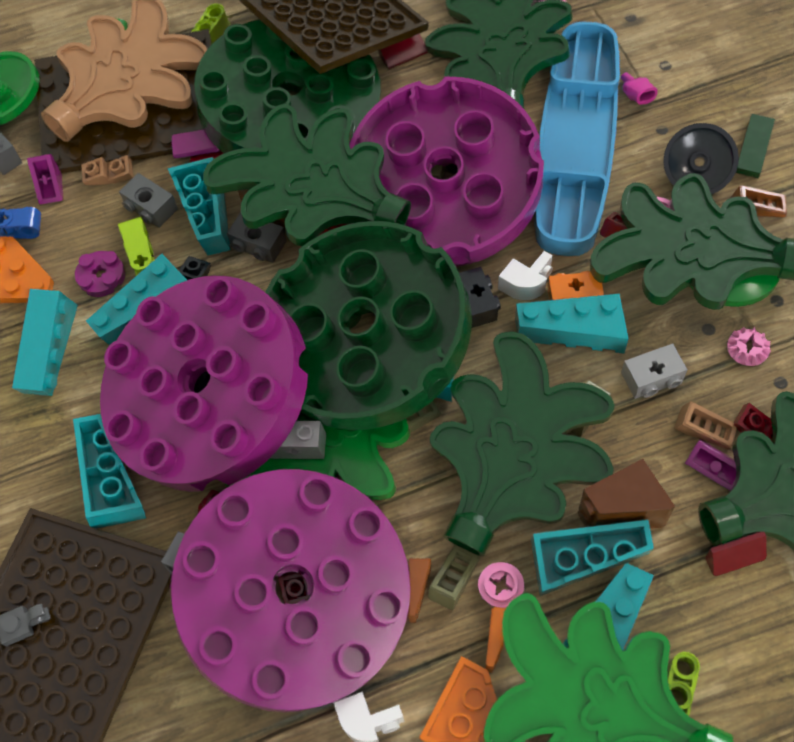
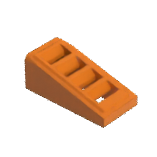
(495, 638)

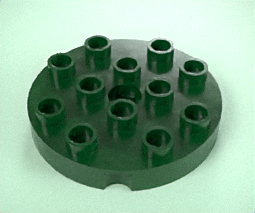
(253, 71)
(417, 329)

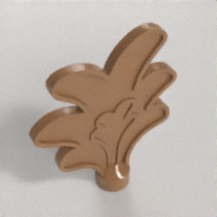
(123, 71)

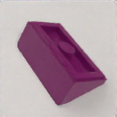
(192, 144)
(713, 464)

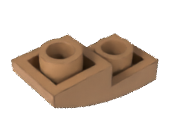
(102, 172)

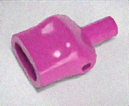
(638, 89)

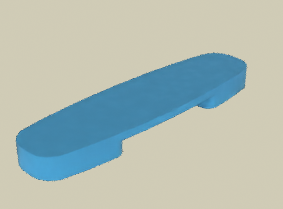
(578, 140)

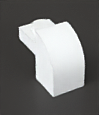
(526, 282)
(362, 726)

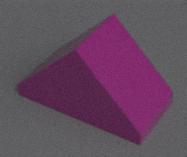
(46, 178)

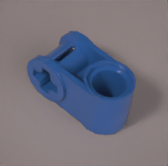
(20, 223)

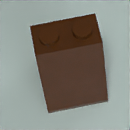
(626, 497)

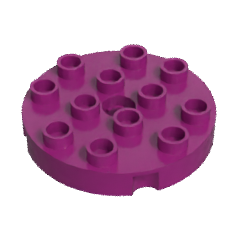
(489, 143)
(242, 412)
(301, 651)

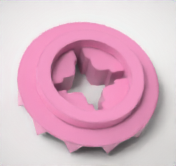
(737, 347)
(495, 573)

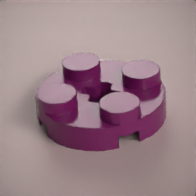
(92, 263)

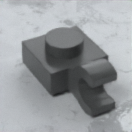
(18, 623)

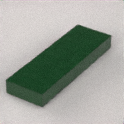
(755, 145)

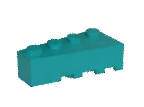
(204, 210)
(120, 309)
(575, 321)
(43, 341)
(104, 481)
(583, 552)
(624, 599)

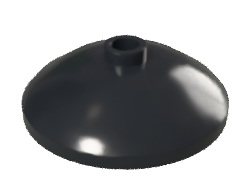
(703, 142)

